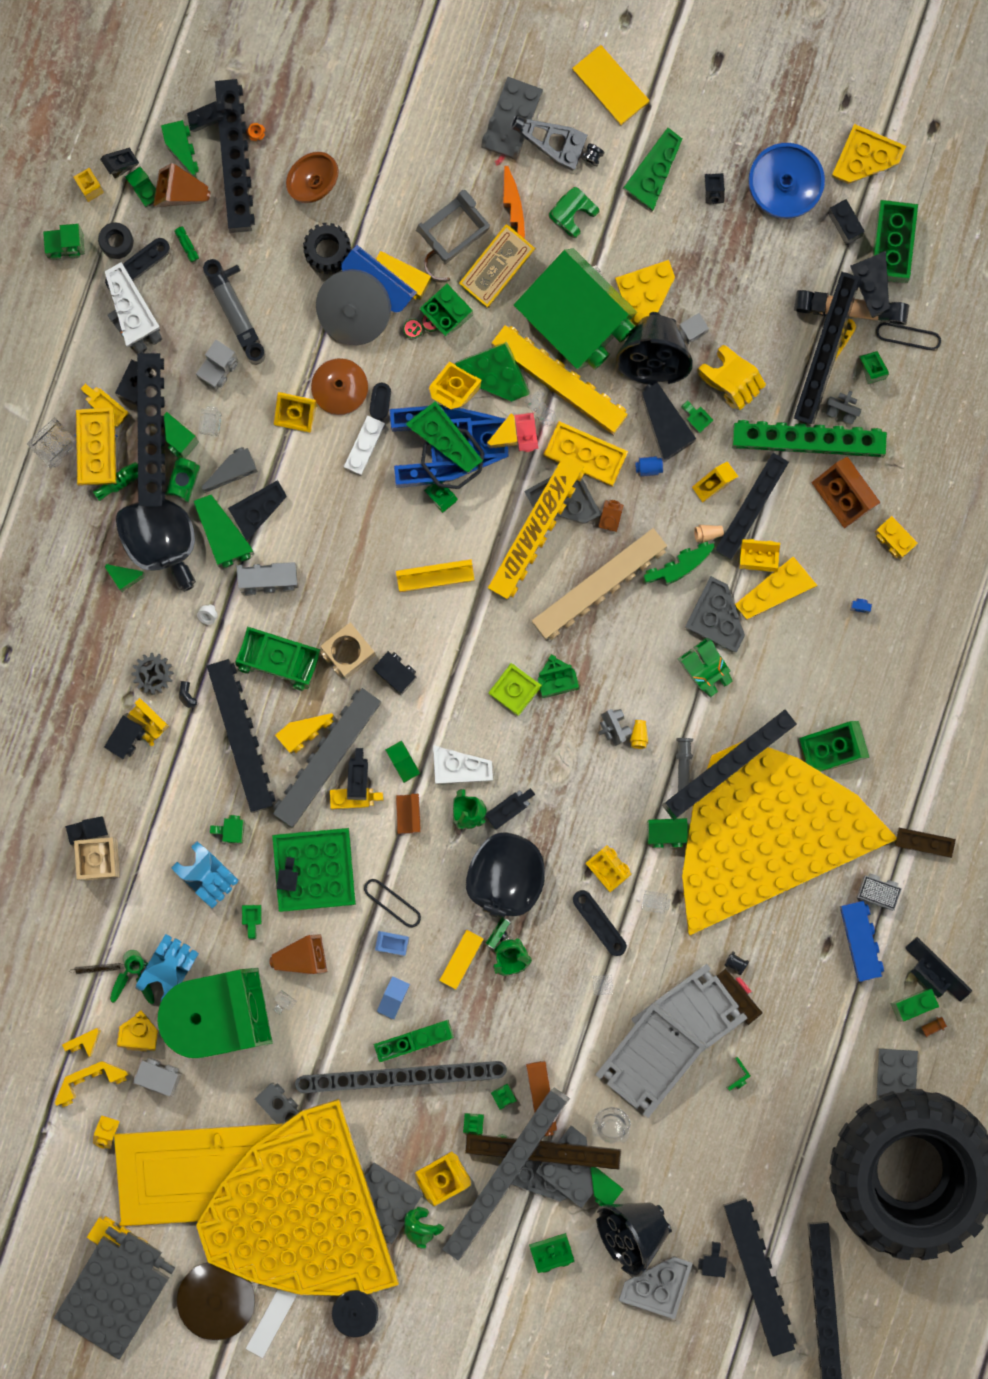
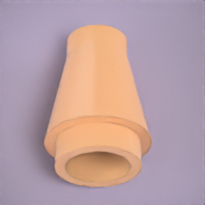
(705, 533)

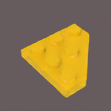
(866, 155)
(646, 288)

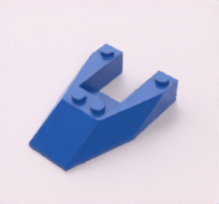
(479, 425)

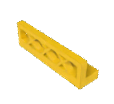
(435, 575)

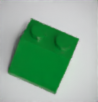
(179, 438)
(667, 832)

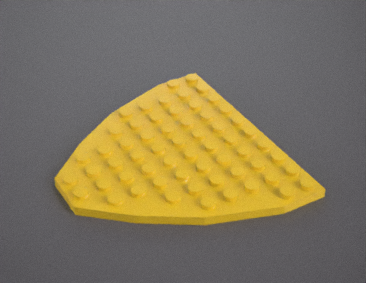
(300, 1212)

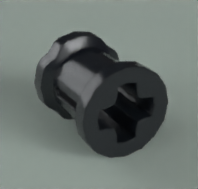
(736, 963)

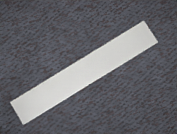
(271, 1322)

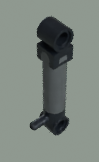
(233, 309)

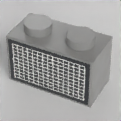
(879, 892)

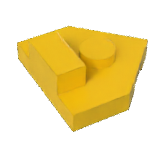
(138, 1034)

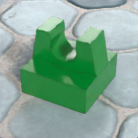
(503, 1096)
(473, 1123)

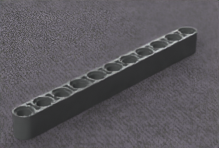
(391, 1076)

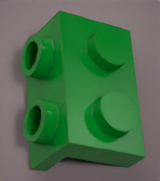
(551, 1253)

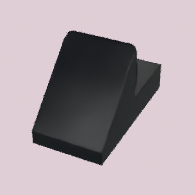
(119, 162)
(87, 829)

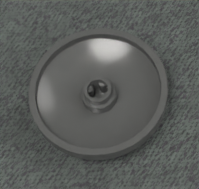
(353, 307)

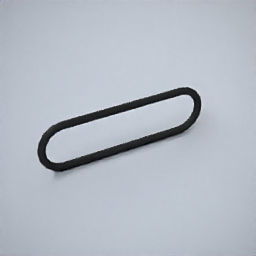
(905, 343)
(383, 906)

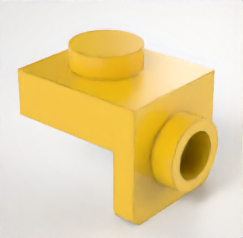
(105, 1132)

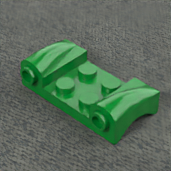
(277, 657)

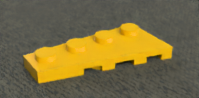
(777, 588)

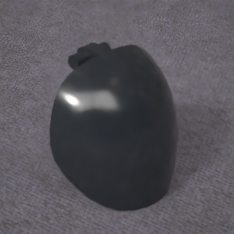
(155, 535)
(506, 875)

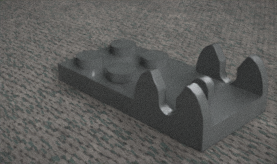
(515, 99)
(896, 1071)

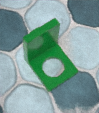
(741, 1081)

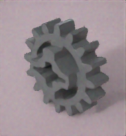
(156, 661)

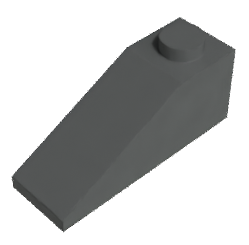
(232, 469)

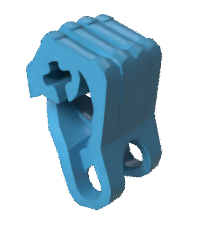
(207, 876)
(168, 965)

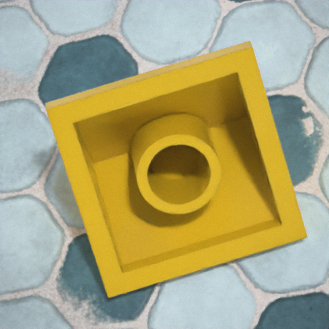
(294, 412)

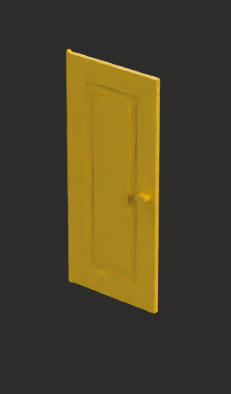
(177, 1172)

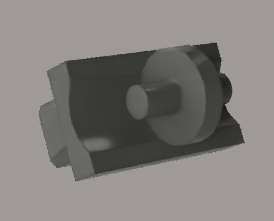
(851, 411)
(612, 728)

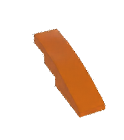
(512, 200)

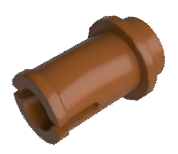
(934, 1026)

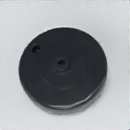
(355, 1313)

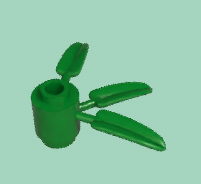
(133, 964)

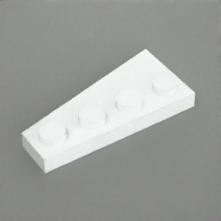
(131, 309)

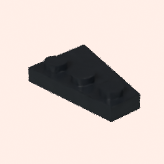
(873, 283)
(257, 508)

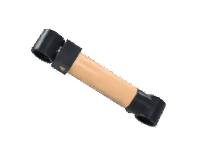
(819, 304)

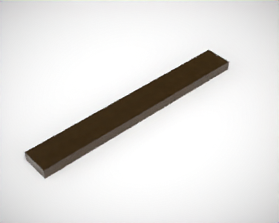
(547, 1151)

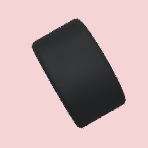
(115, 228)

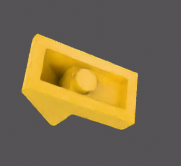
(88, 1040)

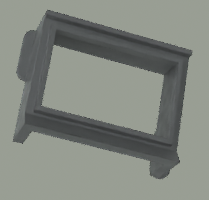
(468, 204)

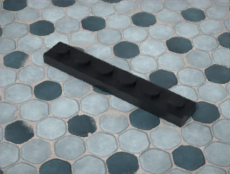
(752, 506)

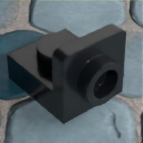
(714, 188)

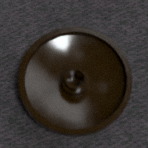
(215, 1302)

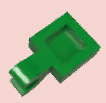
(698, 418)
(252, 916)

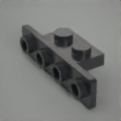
(935, 972)

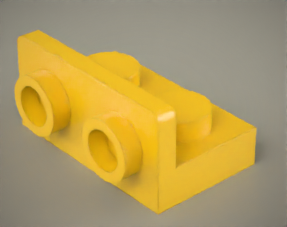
(895, 538)
(145, 714)
(609, 868)

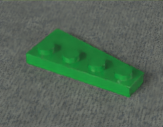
(652, 172)
(440, 432)

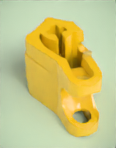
(735, 377)

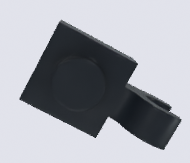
(287, 878)

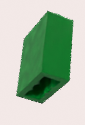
(914, 1005)

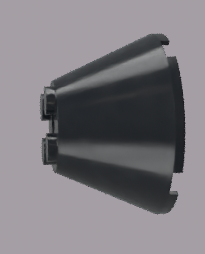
(655, 352)
(633, 1233)

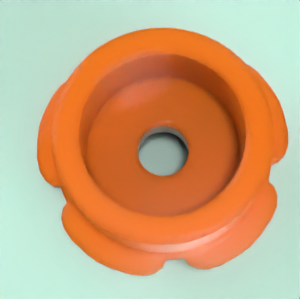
(256, 127)

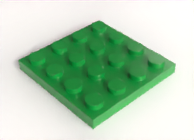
(323, 869)

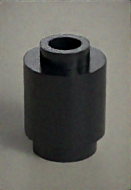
(183, 576)

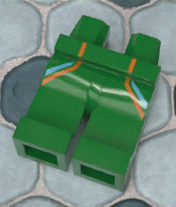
(708, 673)

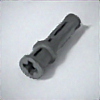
(684, 756)

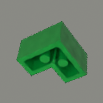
(64, 242)

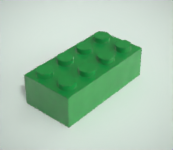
(896, 236)

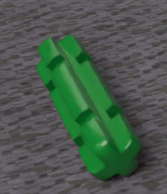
(186, 244)

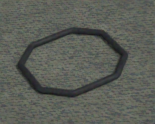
(465, 481)

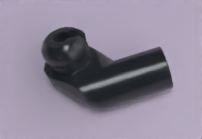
(184, 695)

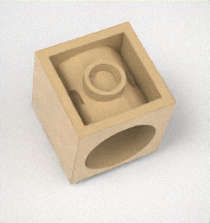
(348, 633)
(96, 859)

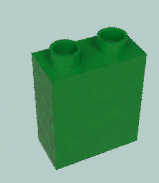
(577, 310)

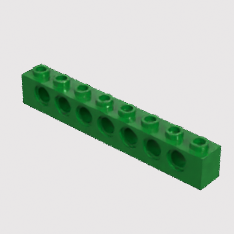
(742, 441)

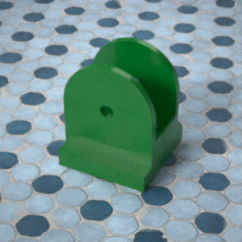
(215, 1014)

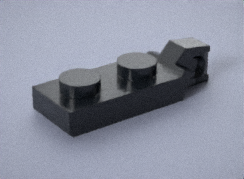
(207, 115)
(357, 776)
(509, 808)

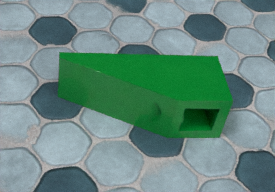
(177, 142)

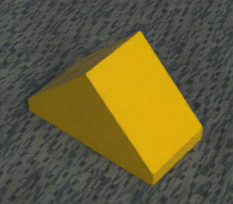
(88, 184)
(505, 434)

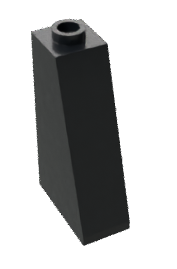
(666, 423)

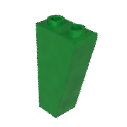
(223, 536)

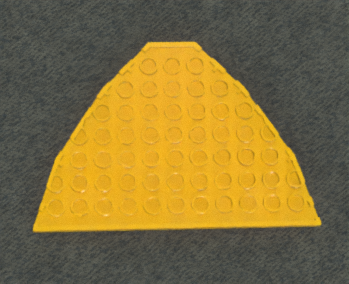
(768, 833)

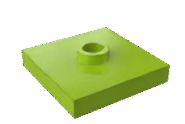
(515, 689)

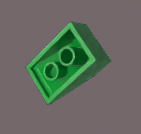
(835, 746)

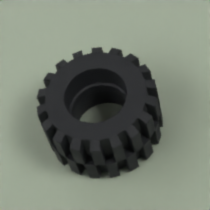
(322, 233)

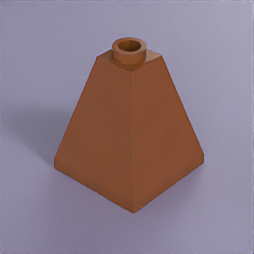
(179, 188)
(301, 956)

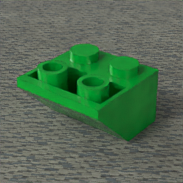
(446, 310)

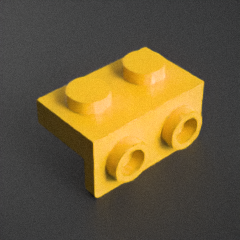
(759, 555)

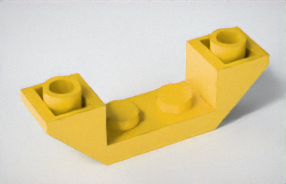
(66, 1091)

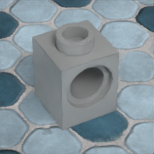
(693, 328)

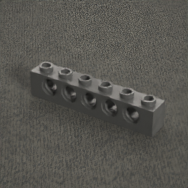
(266, 1098)

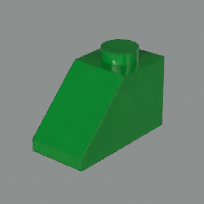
(604, 1187)

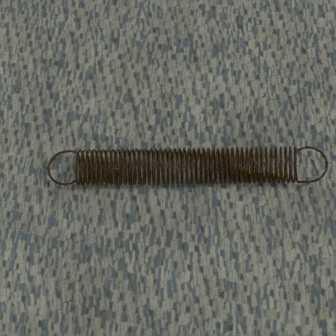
(94, 968)

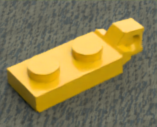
(99, 399)
(339, 799)

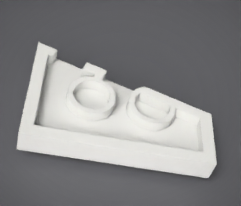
(459, 767)

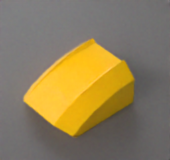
(454, 386)
(442, 1179)

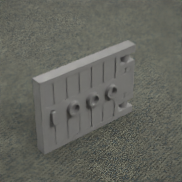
(701, 1007)
(651, 1059)

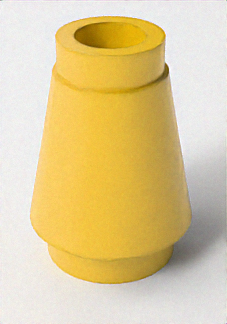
(639, 735)

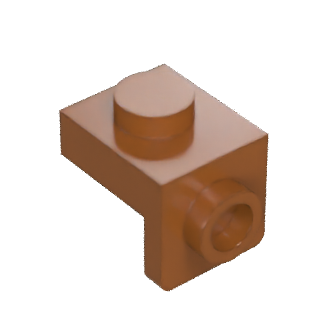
(611, 515)

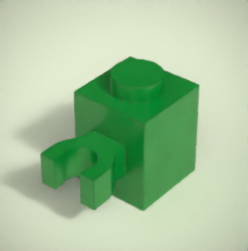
(232, 830)

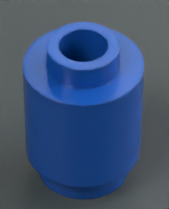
(649, 466)

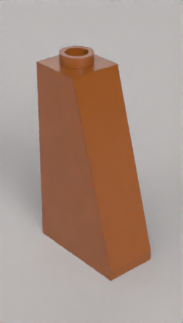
(539, 1087)

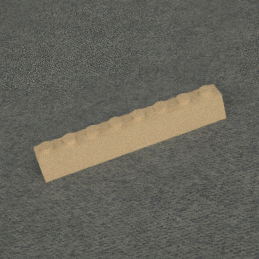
(599, 584)

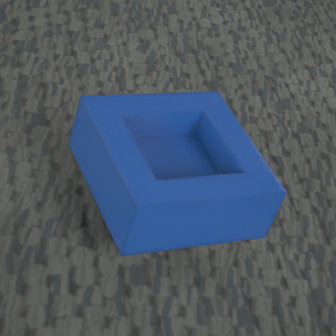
(861, 605)

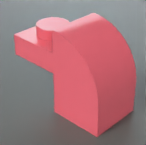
(526, 432)

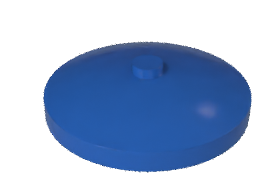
(786, 180)

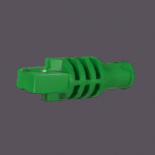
(123, 478)

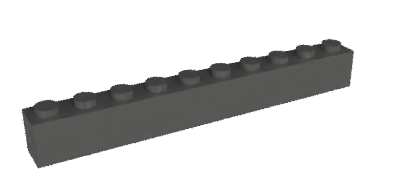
(506, 1173)

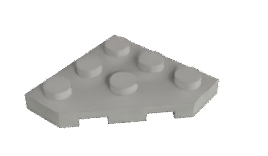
(659, 1287)

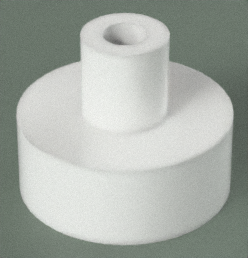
(207, 614)

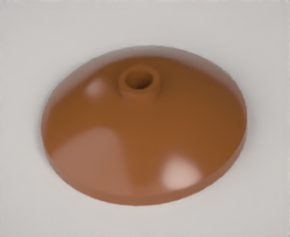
(312, 177)
(339, 399)

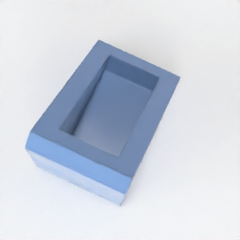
(391, 943)
(393, 997)

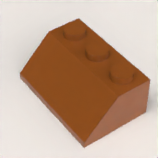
(845, 492)

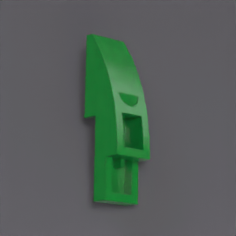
(687, 563)
(414, 1041)

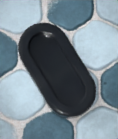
(380, 401)

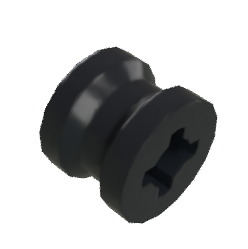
(593, 154)

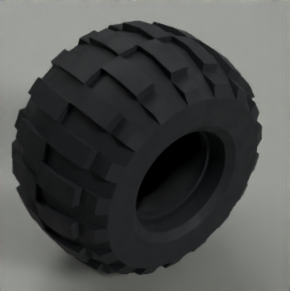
(920, 1226)

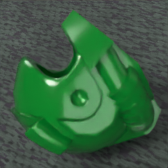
(468, 811)
(511, 957)
(417, 1232)

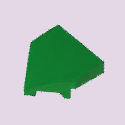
(557, 678)

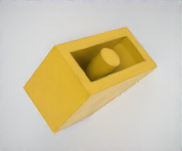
(715, 481)

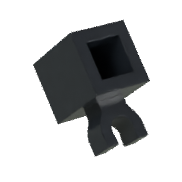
(713, 1264)

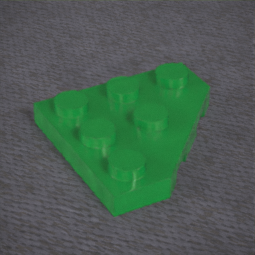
(497, 371)

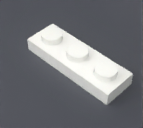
(364, 445)

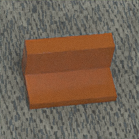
(408, 814)

